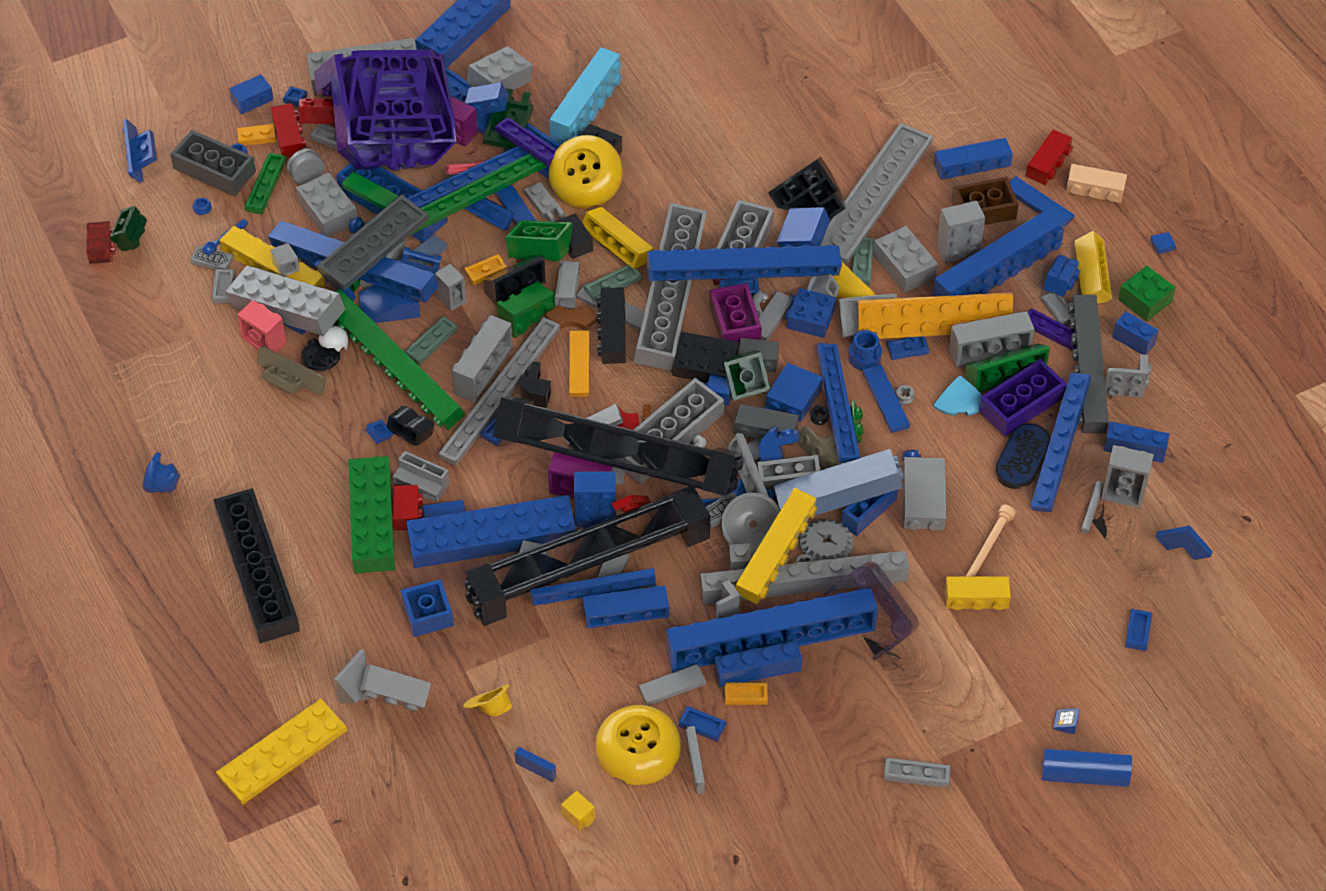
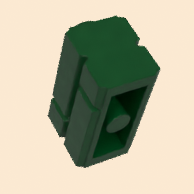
(128, 229)

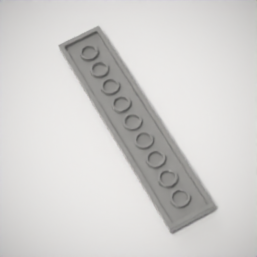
(876, 189)

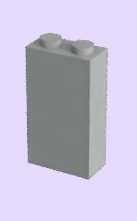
(924, 493)

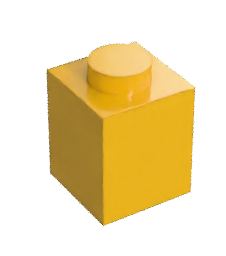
(578, 811)

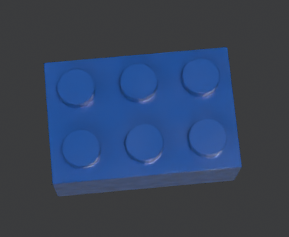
(594, 497)

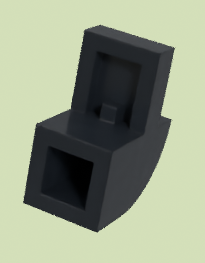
(534, 388)

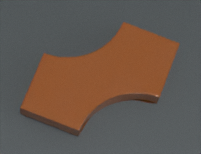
(581, 317)

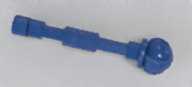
(211, 247)

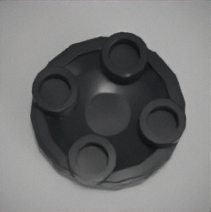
(319, 357)

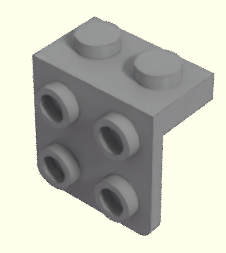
(1129, 381)

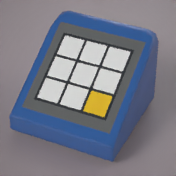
(1066, 720)

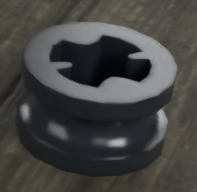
(819, 409)

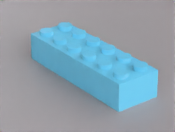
(586, 96)

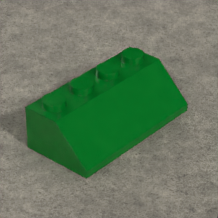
(997, 369)

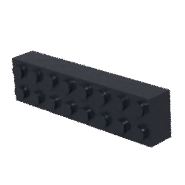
(256, 565)

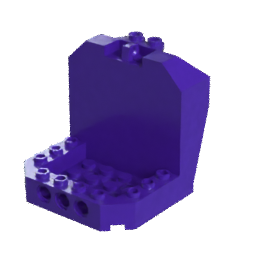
(389, 107)

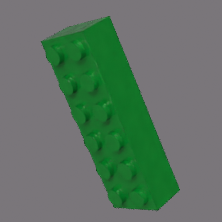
(371, 515)

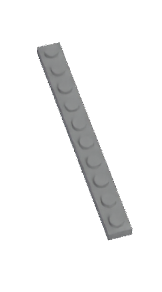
(501, 387)

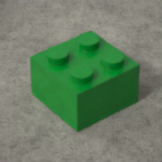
(1146, 293)

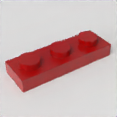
(630, 502)

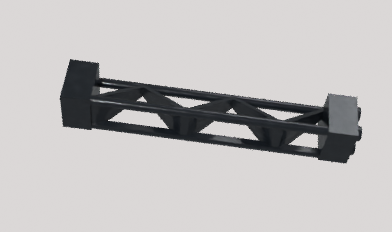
(602, 442)
(676, 514)

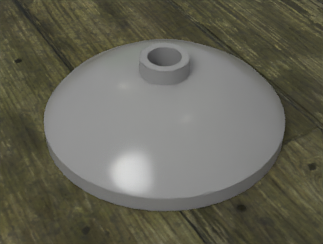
(741, 512)

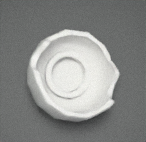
(334, 338)

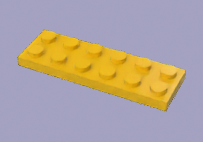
(281, 751)

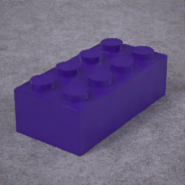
(1022, 397)

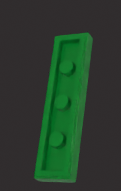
(265, 183)

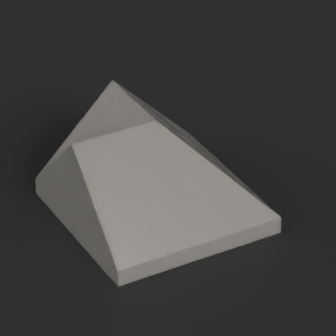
(349, 680)

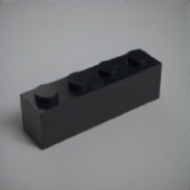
(612, 325)

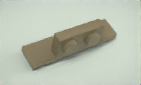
(288, 373)
(820, 446)

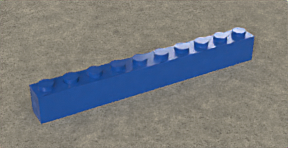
(743, 263)
(386, 273)

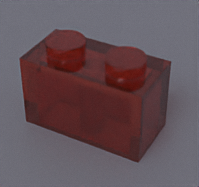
(99, 245)

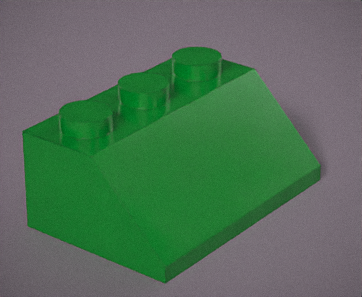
(539, 239)

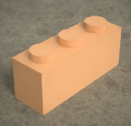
(1096, 183)

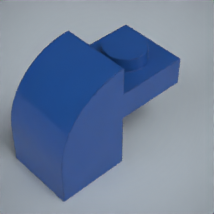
(771, 444)

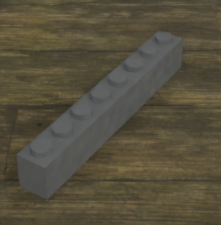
(1089, 361)

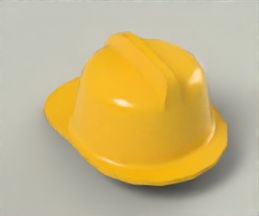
(491, 702)

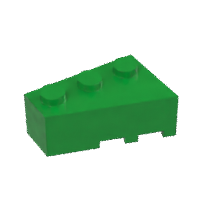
(526, 307)

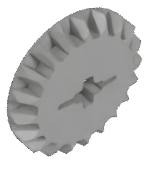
(838, 547)

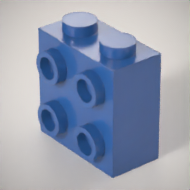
(810, 312)

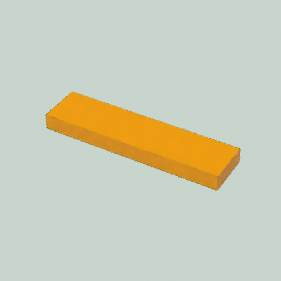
(579, 364)

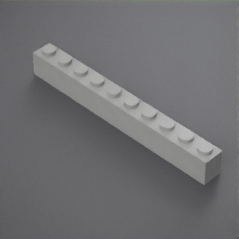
(810, 575)

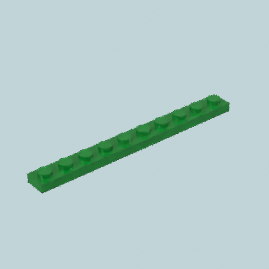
(480, 189)

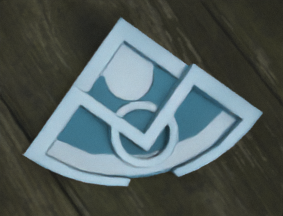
(959, 398)

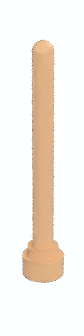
(1005, 514)

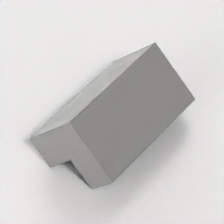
(429, 477)

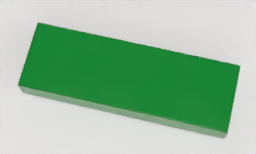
(368, 190)

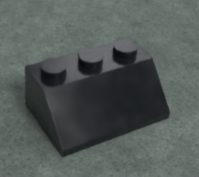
(515, 279)

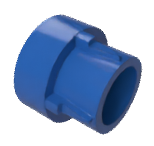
(865, 350)

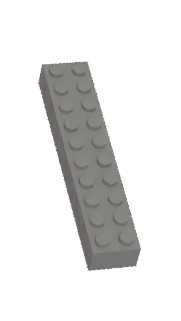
(668, 299)

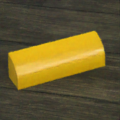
(1093, 267)
(850, 284)

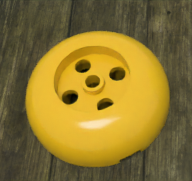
(603, 181)
(642, 764)

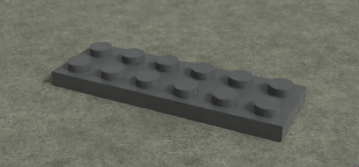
(373, 242)

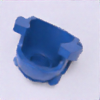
(160, 477)

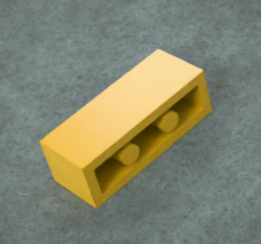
(977, 593)

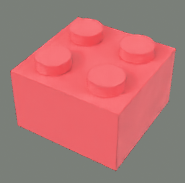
(261, 327)

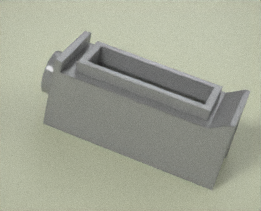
(567, 284)

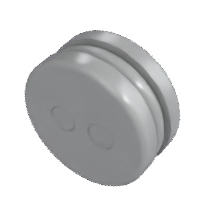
(305, 166)

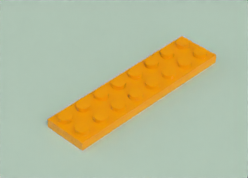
(929, 314)

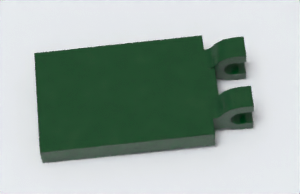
(517, 111)

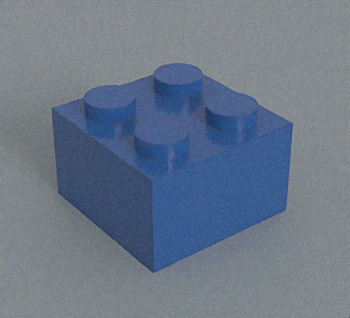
(427, 608)

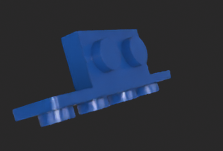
(140, 149)

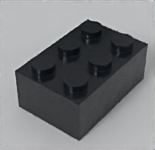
(702, 356)

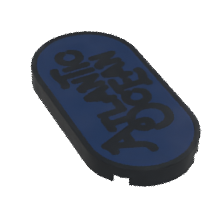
(1022, 456)

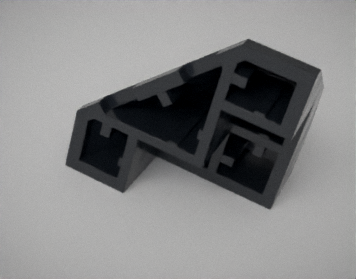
(810, 188)

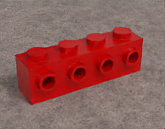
(316, 111)

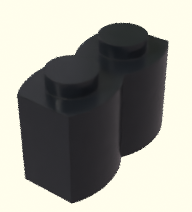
(410, 425)

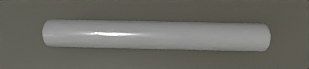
(1092, 507)

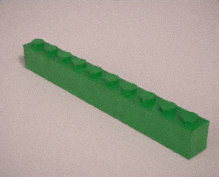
(398, 365)

